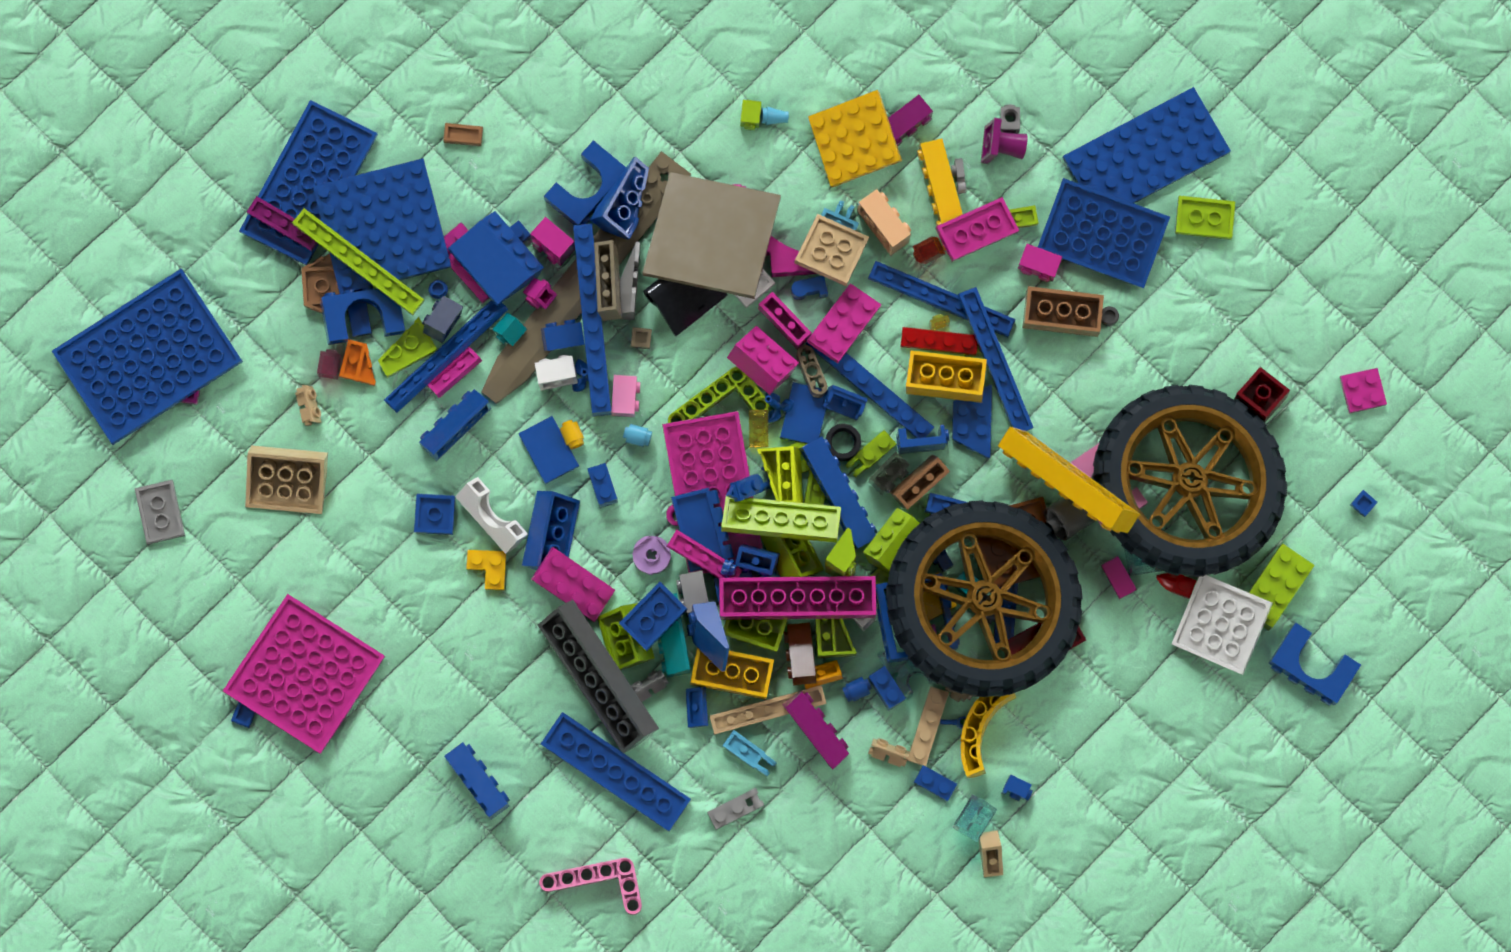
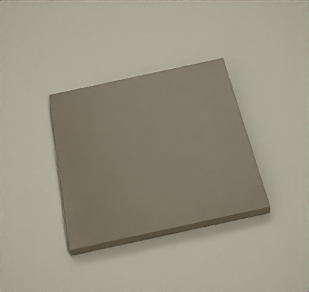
(711, 235)

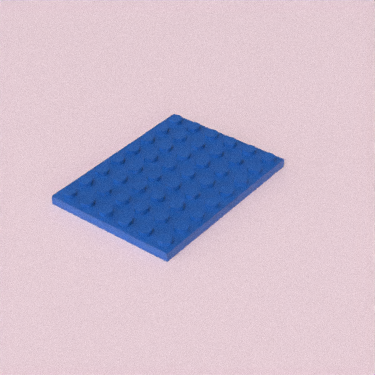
(147, 356)

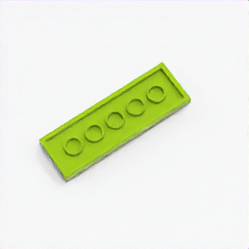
(781, 519)

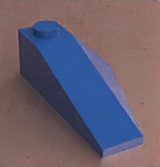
(620, 206)

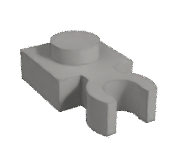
(958, 171)

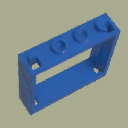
(886, 628)

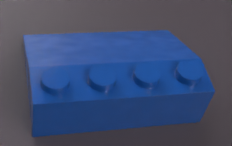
(496, 258)

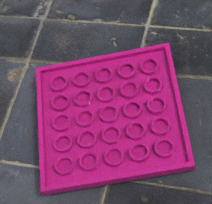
(304, 674)

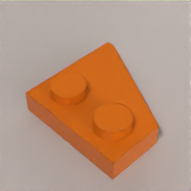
(357, 363)

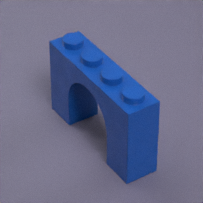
(580, 209)
(335, 306)
(1287, 661)

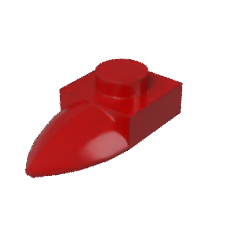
(1177, 584)

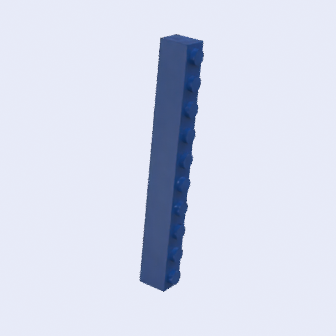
(592, 321)

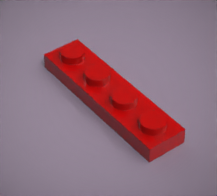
(938, 341)

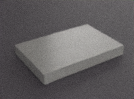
(159, 512)

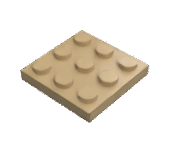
(831, 250)

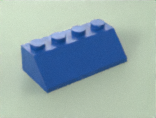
(455, 424)
(550, 527)

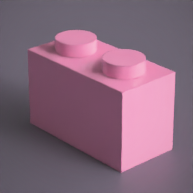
(624, 396)

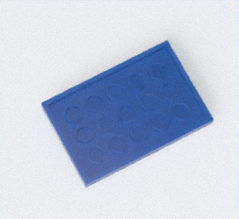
(1103, 233)

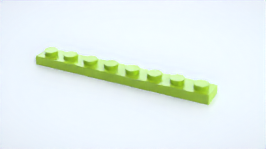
(358, 261)

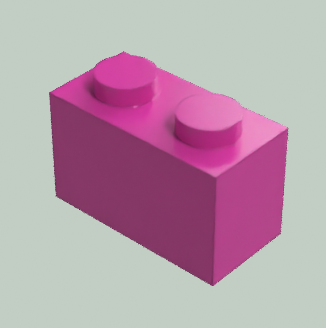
(1039, 262)

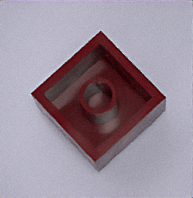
(1262, 394)

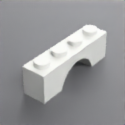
(475, 499)

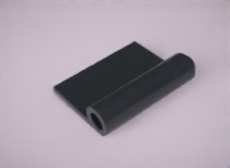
(681, 303)

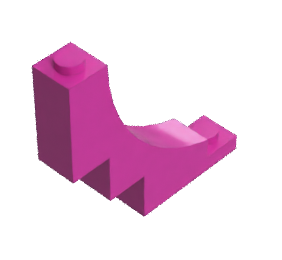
(783, 259)

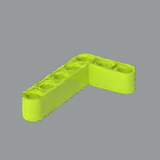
(717, 396)

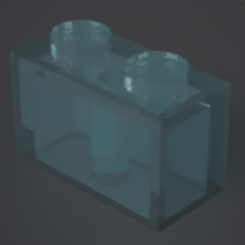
(974, 818)

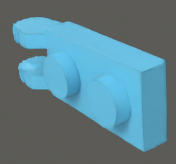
(747, 752)

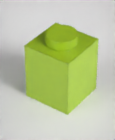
(750, 114)

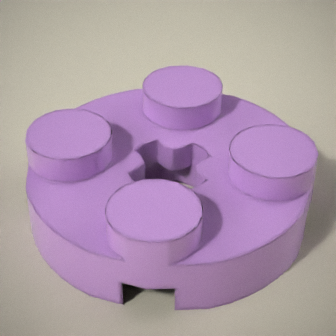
(653, 544)

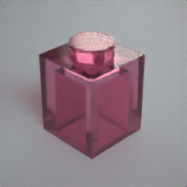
(329, 364)

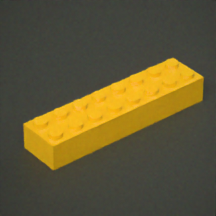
(1068, 480)

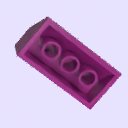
(816, 729)

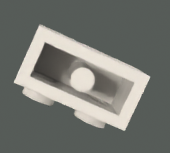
(556, 372)

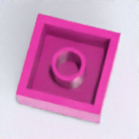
(552, 242)

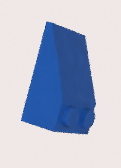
(709, 633)

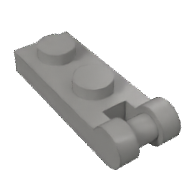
(735, 809)

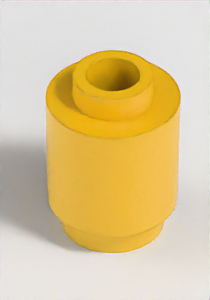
(572, 434)

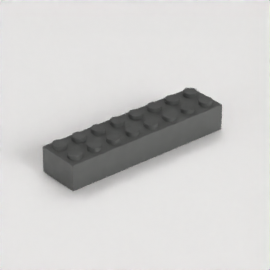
(598, 676)

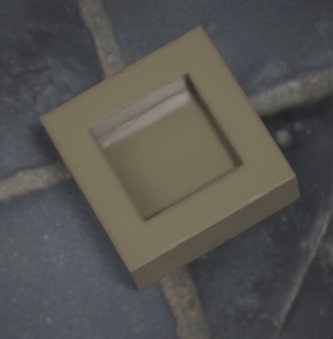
(641, 338)

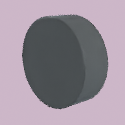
(1109, 316)

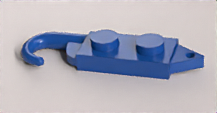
(748, 487)

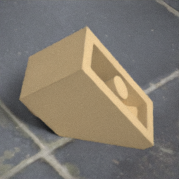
(991, 854)

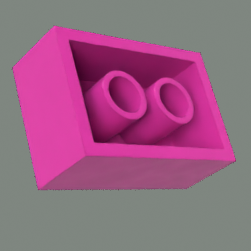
(762, 360)

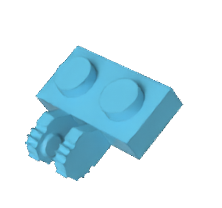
(835, 216)

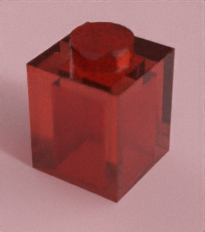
(928, 250)

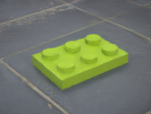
(1205, 217)

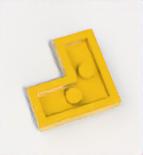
(493, 563)

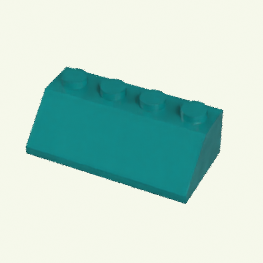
(674, 650)

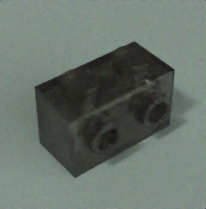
(889, 473)

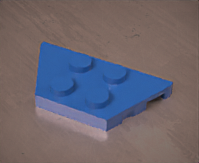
(973, 423)

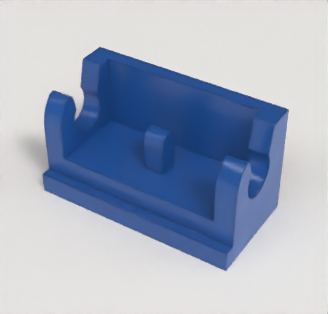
(844, 402)

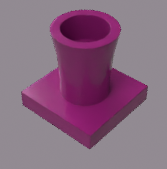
(1000, 142)

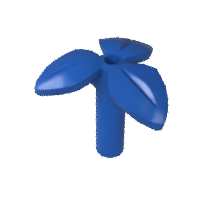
(581, 369)
(774, 401)

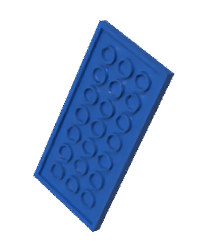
(1150, 150)
(318, 152)

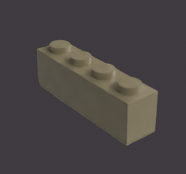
(607, 280)

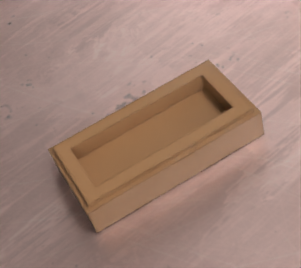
(463, 134)

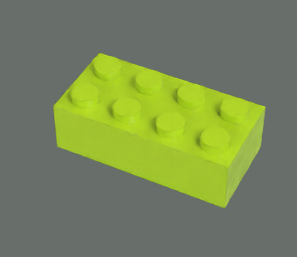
(1281, 581)

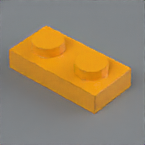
(826, 673)

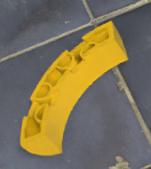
(974, 730)

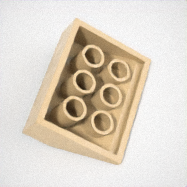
(286, 479)

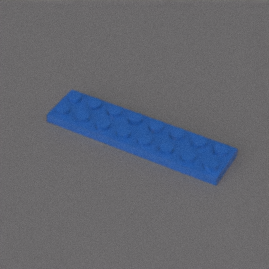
(615, 771)

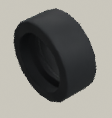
(855, 434)

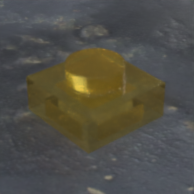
(939, 321)

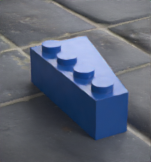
(477, 781)

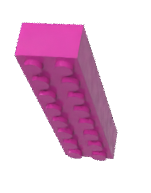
(797, 597)

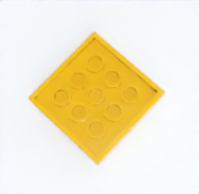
(854, 138)

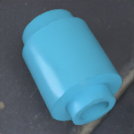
(637, 435)

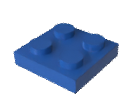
(434, 514)

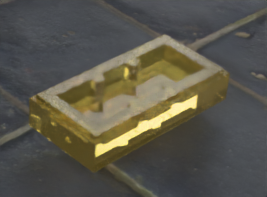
(758, 428)

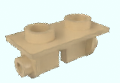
(307, 396)
(882, 748)

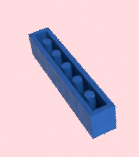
(837, 491)

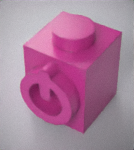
(539, 293)

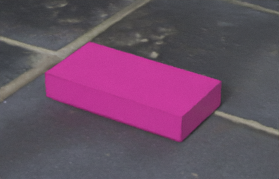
(1118, 577)

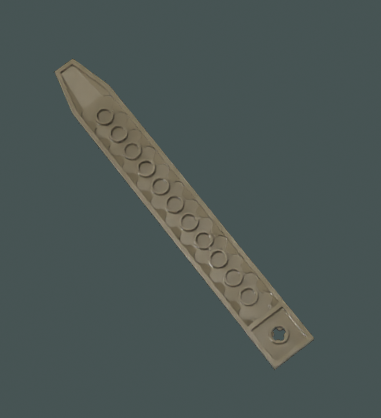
(517, 362)

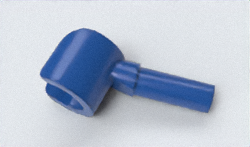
(953, 722)

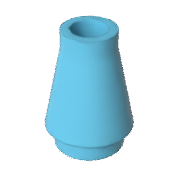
(773, 116)

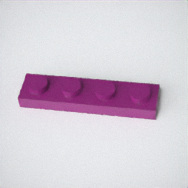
(280, 222)

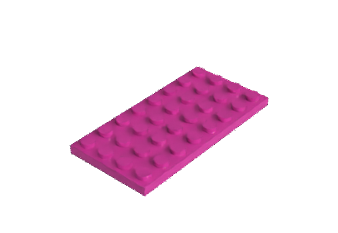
(711, 456)

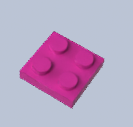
(1363, 390)

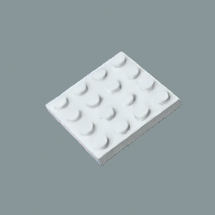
(1222, 623)

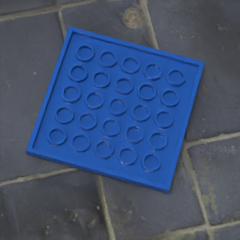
(388, 219)

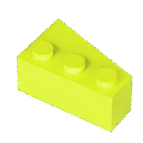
(784, 472)

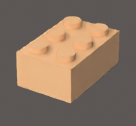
(884, 221)

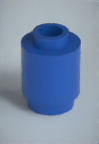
(857, 689)

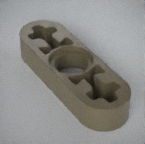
(808, 378)

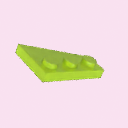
(407, 350)

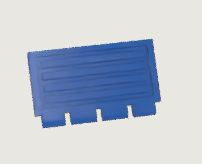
(700, 521)

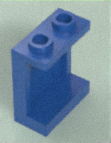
(921, 444)

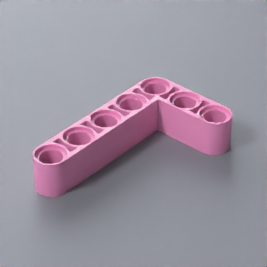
(598, 877)

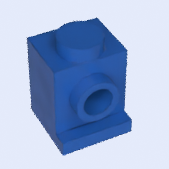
(1017, 788)

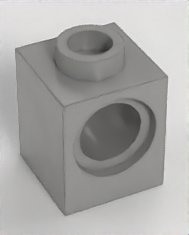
(1010, 127)

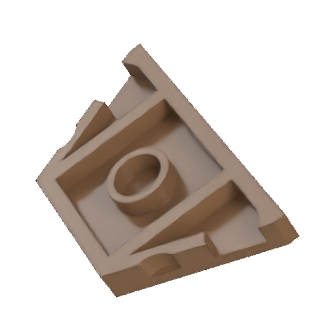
(318, 280)

